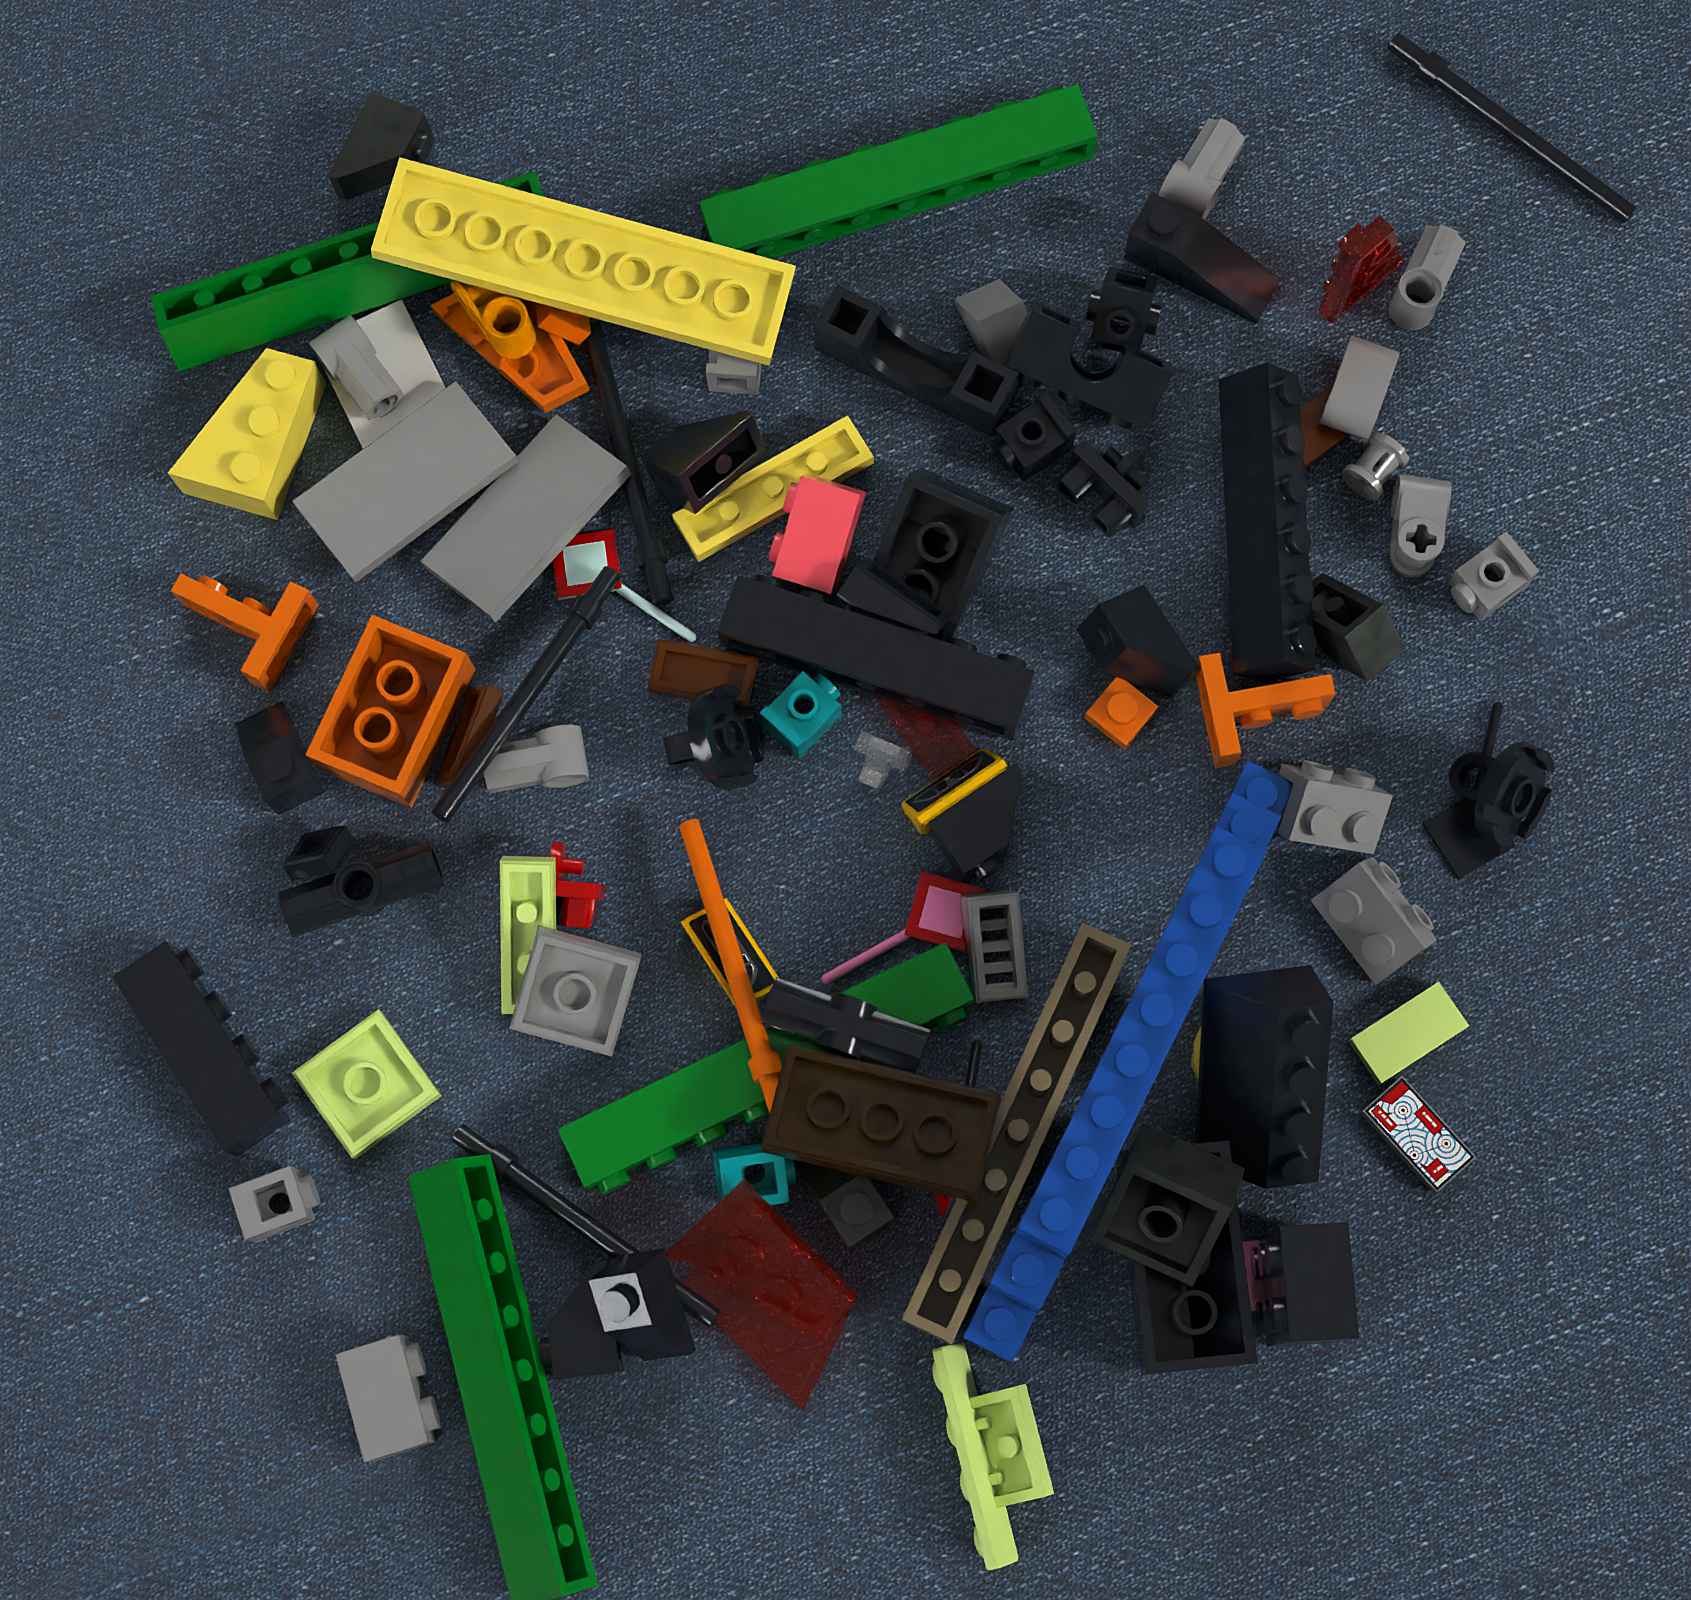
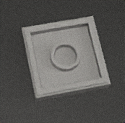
(575, 990)

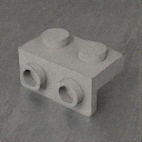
(1333, 807)
(1375, 918)

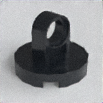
(719, 738)
(1511, 793)

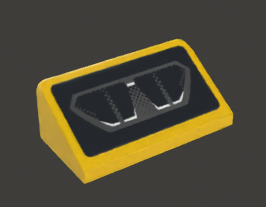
(952, 788)
(758, 968)

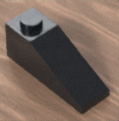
(1199, 258)

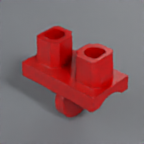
(578, 897)

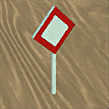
(582, 562)

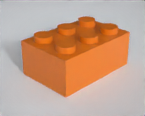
(391, 711)

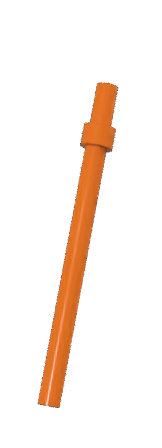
(765, 1063)

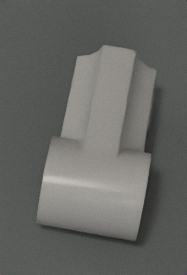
(1199, 177)
(1426, 277)
(352, 360)
(550, 758)

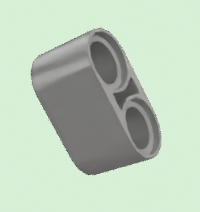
(1359, 387)

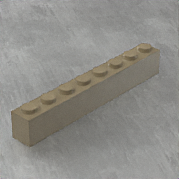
(1018, 1133)

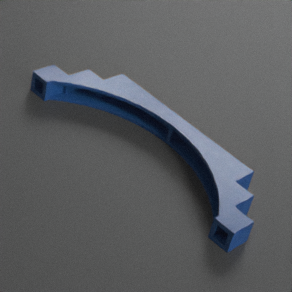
(1129, 1064)

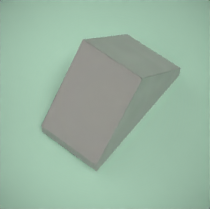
(993, 318)

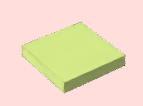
(366, 1084)

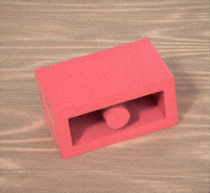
(817, 533)

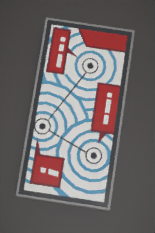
(1418, 1135)

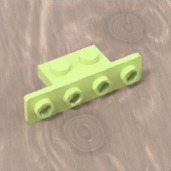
(996, 1451)

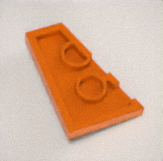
(543, 375)

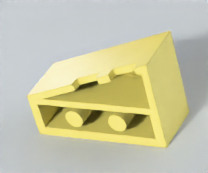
(255, 437)

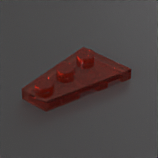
(1363, 263)
(758, 1253)
(777, 1347)

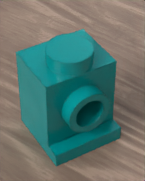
(798, 730)
(770, 1185)

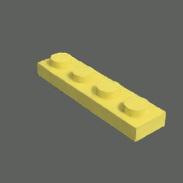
(761, 492)

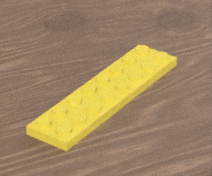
(583, 261)

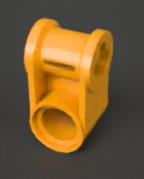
(492, 312)

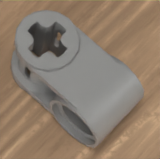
(1420, 518)

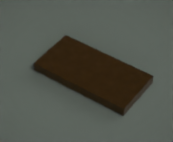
(881, 1123)

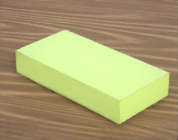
(1408, 1033)

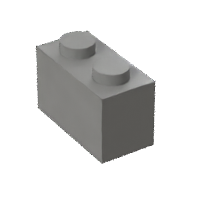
(388, 1397)

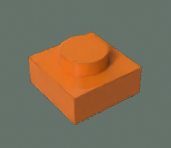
(563, 323)
(1121, 712)

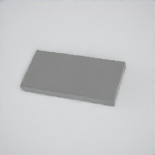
(405, 481)
(526, 518)

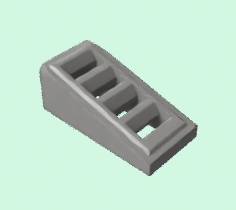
(1012, 922)

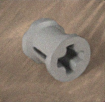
(1390, 457)

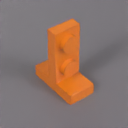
(274, 634)
(1252, 706)

